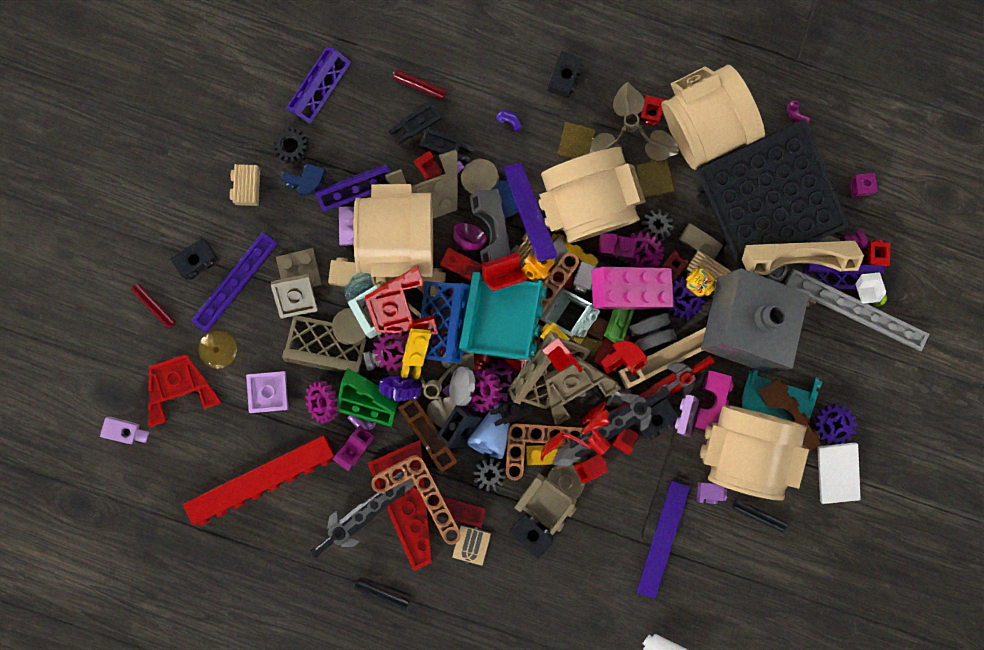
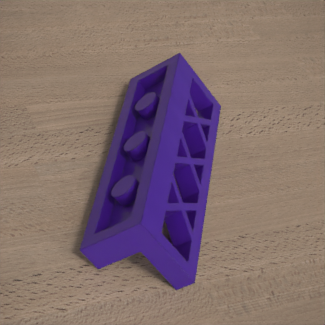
(312, 82)
(818, 269)

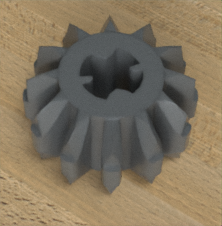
(650, 220)
(485, 470)

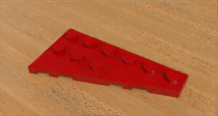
(409, 510)

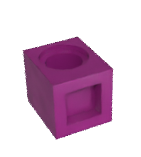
(863, 185)

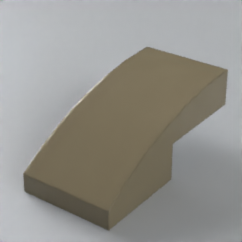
(699, 240)

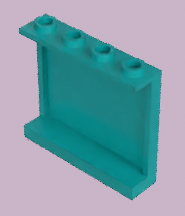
(503, 320)

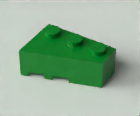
(363, 400)

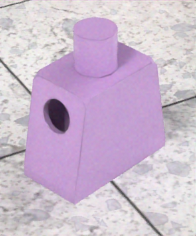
(114, 430)

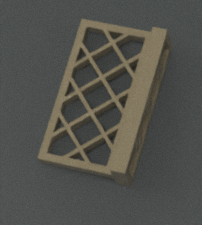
(317, 360)
(537, 367)

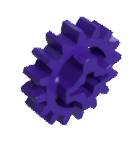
(685, 304)
(400, 388)
(838, 417)

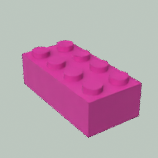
(632, 288)

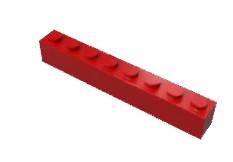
(259, 480)

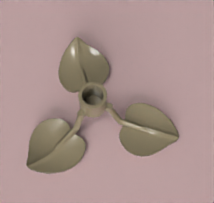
(629, 104)
(439, 408)

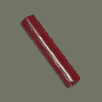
(419, 84)
(153, 306)

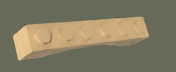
(837, 255)
(342, 271)
(660, 360)

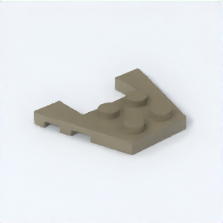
(442, 187)
(571, 383)

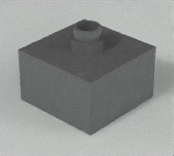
(755, 321)

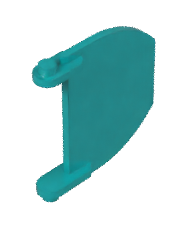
(752, 400)

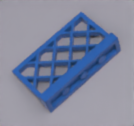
(454, 322)

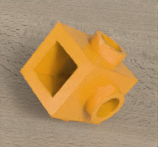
(536, 270)

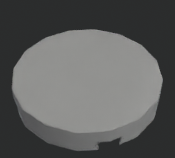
(461, 386)

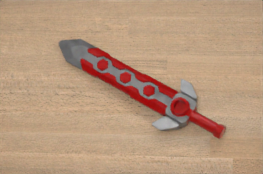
(682, 378)

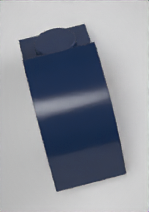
(311, 180)

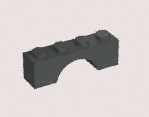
(488, 207)

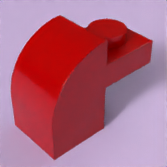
(627, 354)

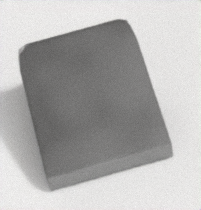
(614, 399)

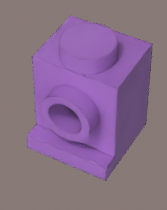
(710, 492)

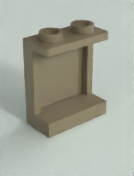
(547, 503)

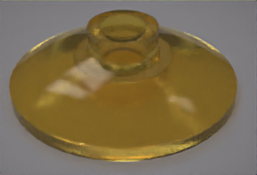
(226, 353)

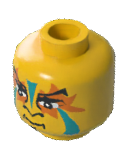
(700, 282)

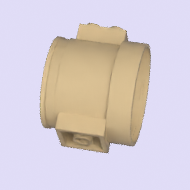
(712, 115)
(591, 195)
(393, 233)
(755, 452)

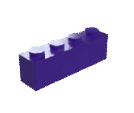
(351, 188)

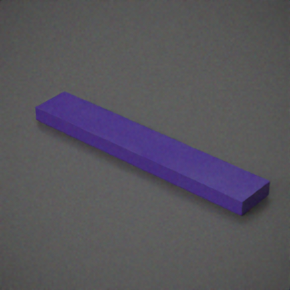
(529, 212)
(234, 282)
(662, 539)

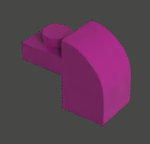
(616, 246)
(354, 448)

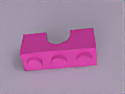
(718, 386)

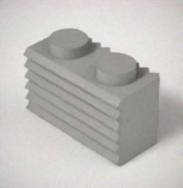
(583, 279)

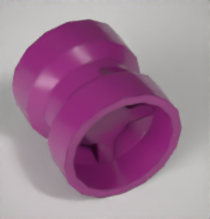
(857, 236)

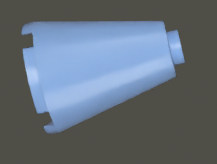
(490, 438)

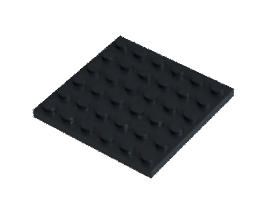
(773, 192)

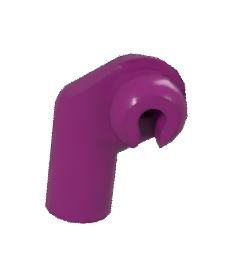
(794, 113)

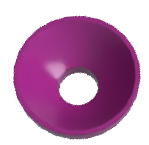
(469, 236)

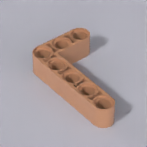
(554, 286)
(526, 437)
(425, 492)

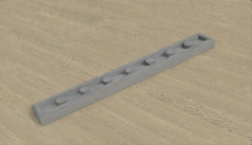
(857, 311)

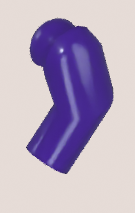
(511, 117)

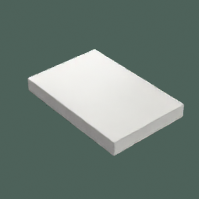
(839, 473)

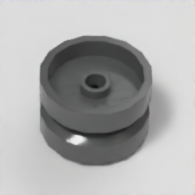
(652, 331)

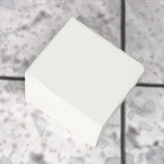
(870, 288)

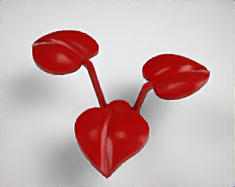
(597, 418)

